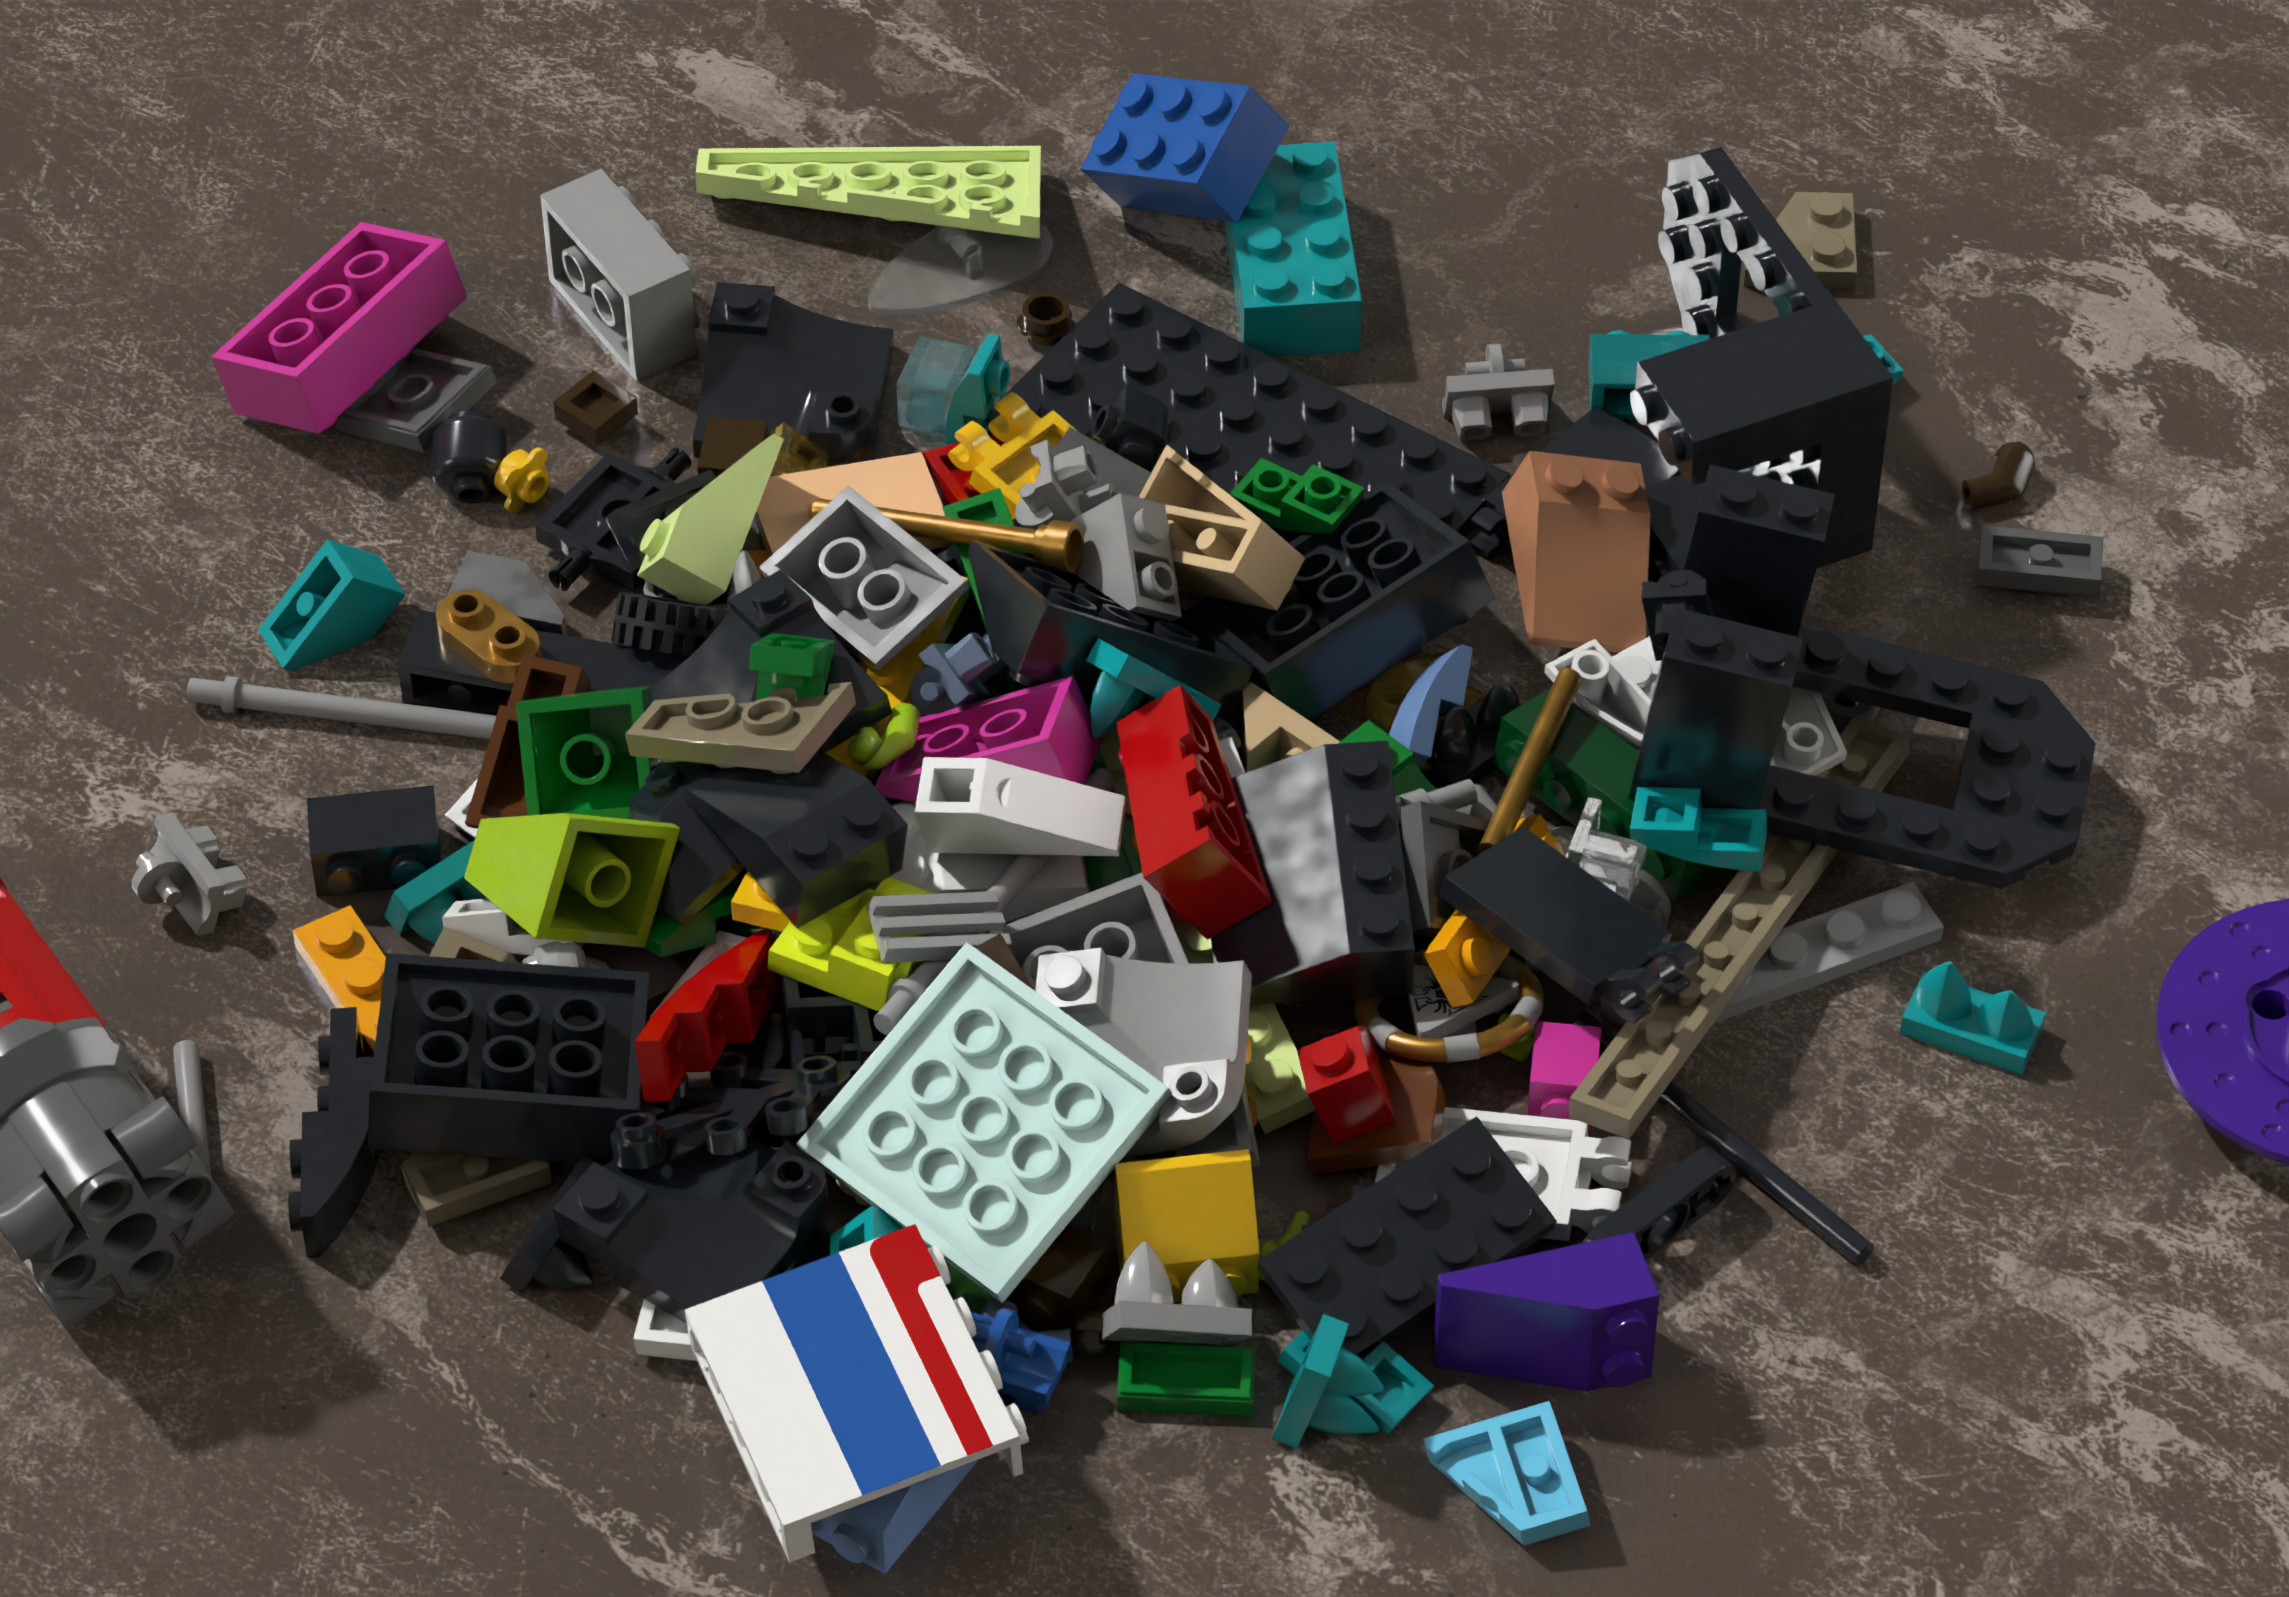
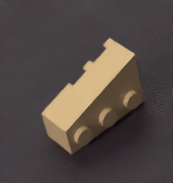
(1217, 541)

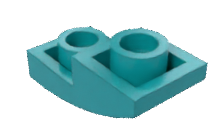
(981, 384)

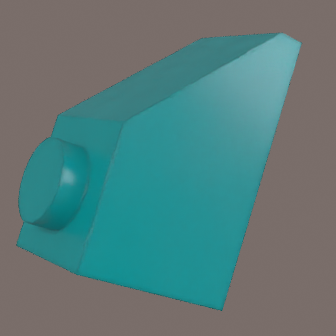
(331, 606)

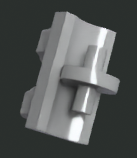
(1498, 388)
(1060, 487)
(184, 876)

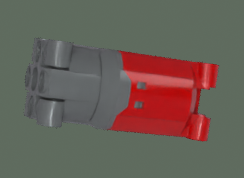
(85, 1149)

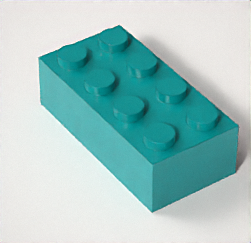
(1296, 258)

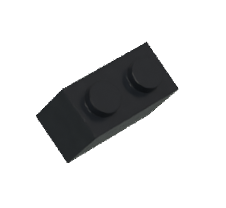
(372, 839)

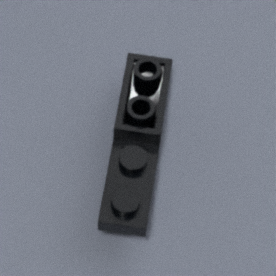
(334, 1140)

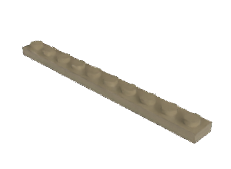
(1730, 944)

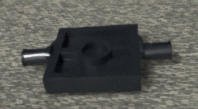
(578, 520)

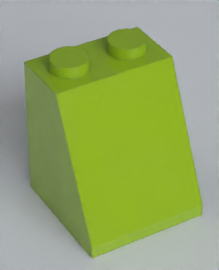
(574, 874)

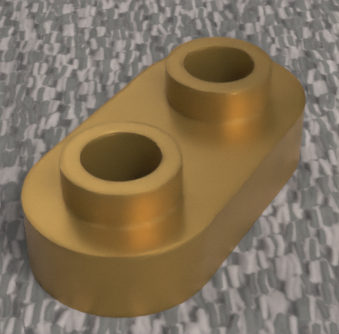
(478, 632)

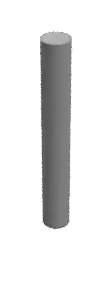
(191, 1096)

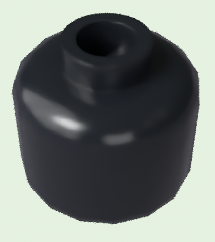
(468, 455)

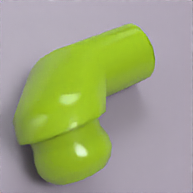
(897, 739)

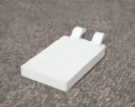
(1556, 1162)

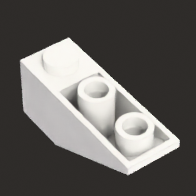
(1013, 810)

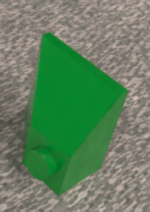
(579, 752)

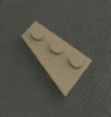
(763, 734)

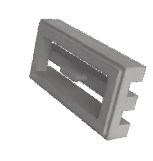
(935, 918)

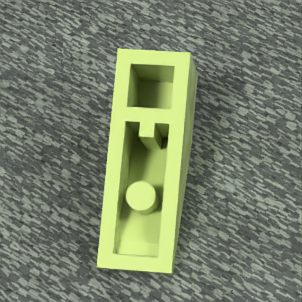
(700, 541)

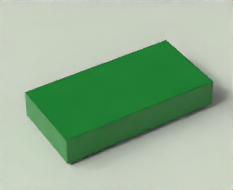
(1186, 1379)

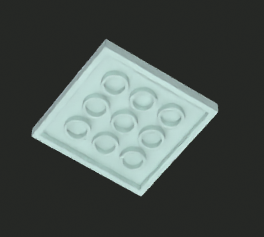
(985, 1121)

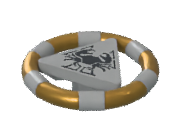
(1450, 1032)

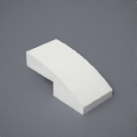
(491, 925)

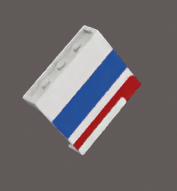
(851, 1381)

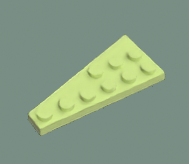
(942, 185)

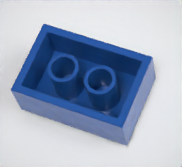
(1185, 147)

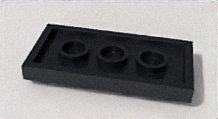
(1384, 1248)

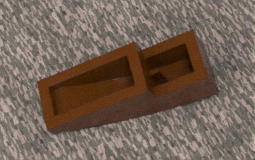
(501, 780)

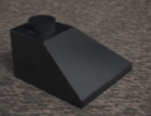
(700, 859)

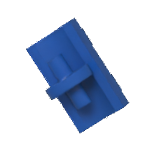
(1025, 1359)

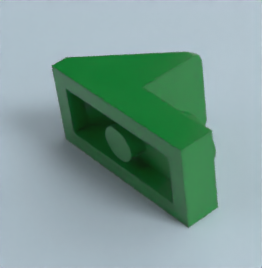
(791, 662)

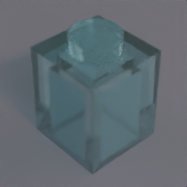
(930, 383)

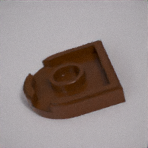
(1419, 1115)

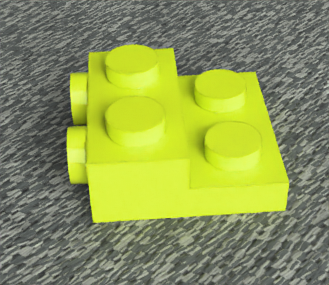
(841, 951)

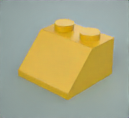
(1190, 1214)

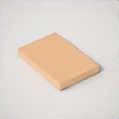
(888, 482)

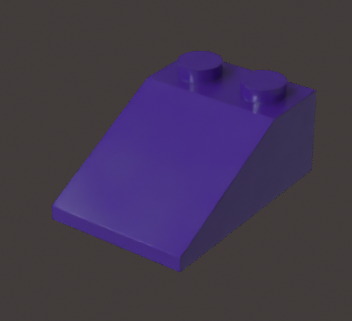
(1552, 1317)

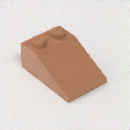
(1579, 549)

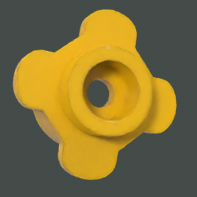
(522, 478)

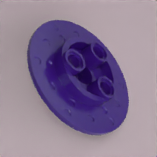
(2228, 1027)

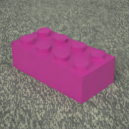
(339, 327)

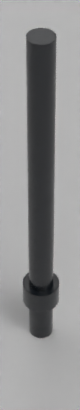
(1753, 1163)

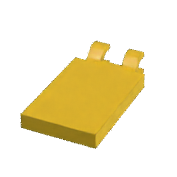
(1012, 463)

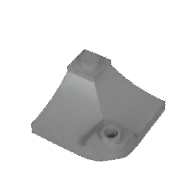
(1171, 1021)

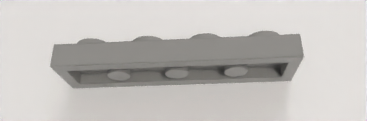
(1838, 945)

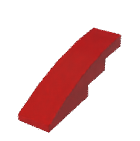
(704, 1014)

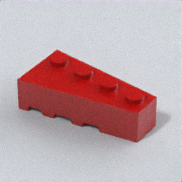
(1189, 815)

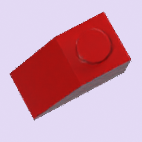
(1347, 1084)

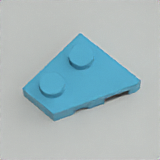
(1515, 1472)

